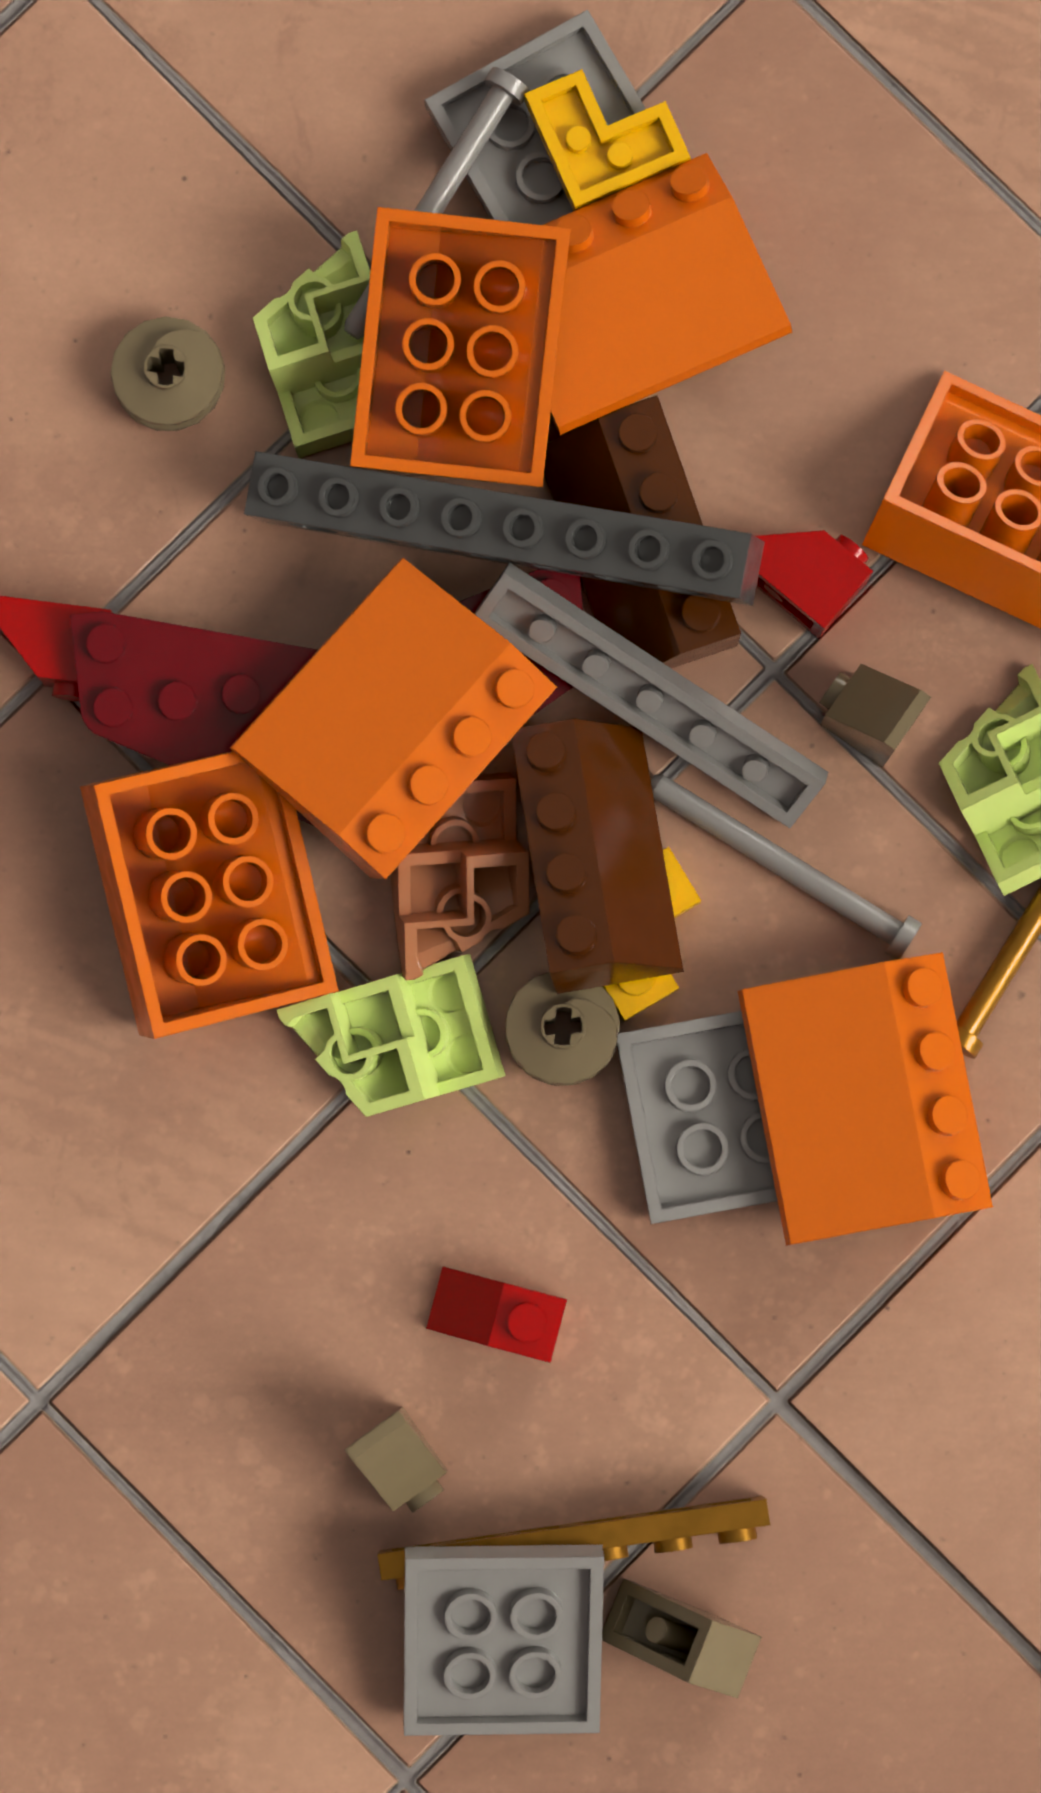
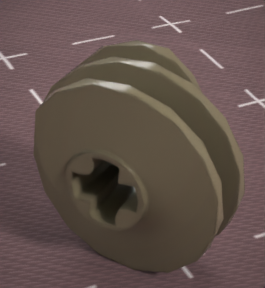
(147, 351)
(587, 1050)

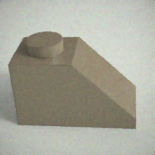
(872, 711)
(399, 1462)
(680, 1639)

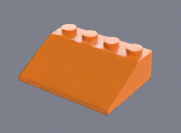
(657, 292)
(460, 347)
(969, 499)
(393, 719)
(207, 893)
(864, 1098)

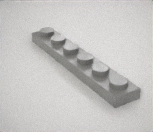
(651, 696)

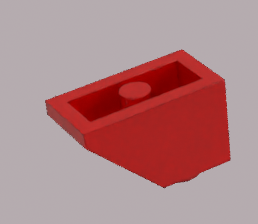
(812, 575)
(45, 640)
(496, 1314)

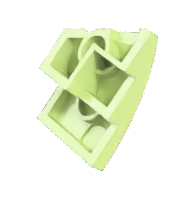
(311, 354)
(999, 783)
(402, 1037)

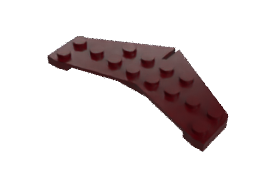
(196, 690)

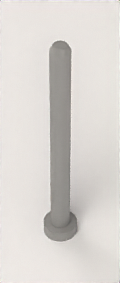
(503, 91)
(786, 865)

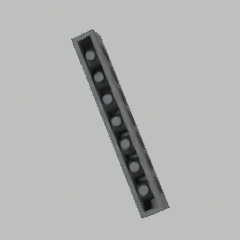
(505, 528)

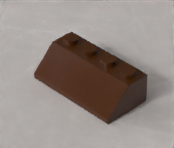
(634, 468)
(596, 854)

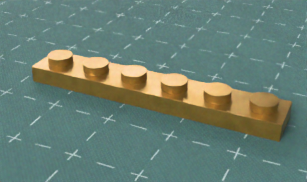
(667, 1529)

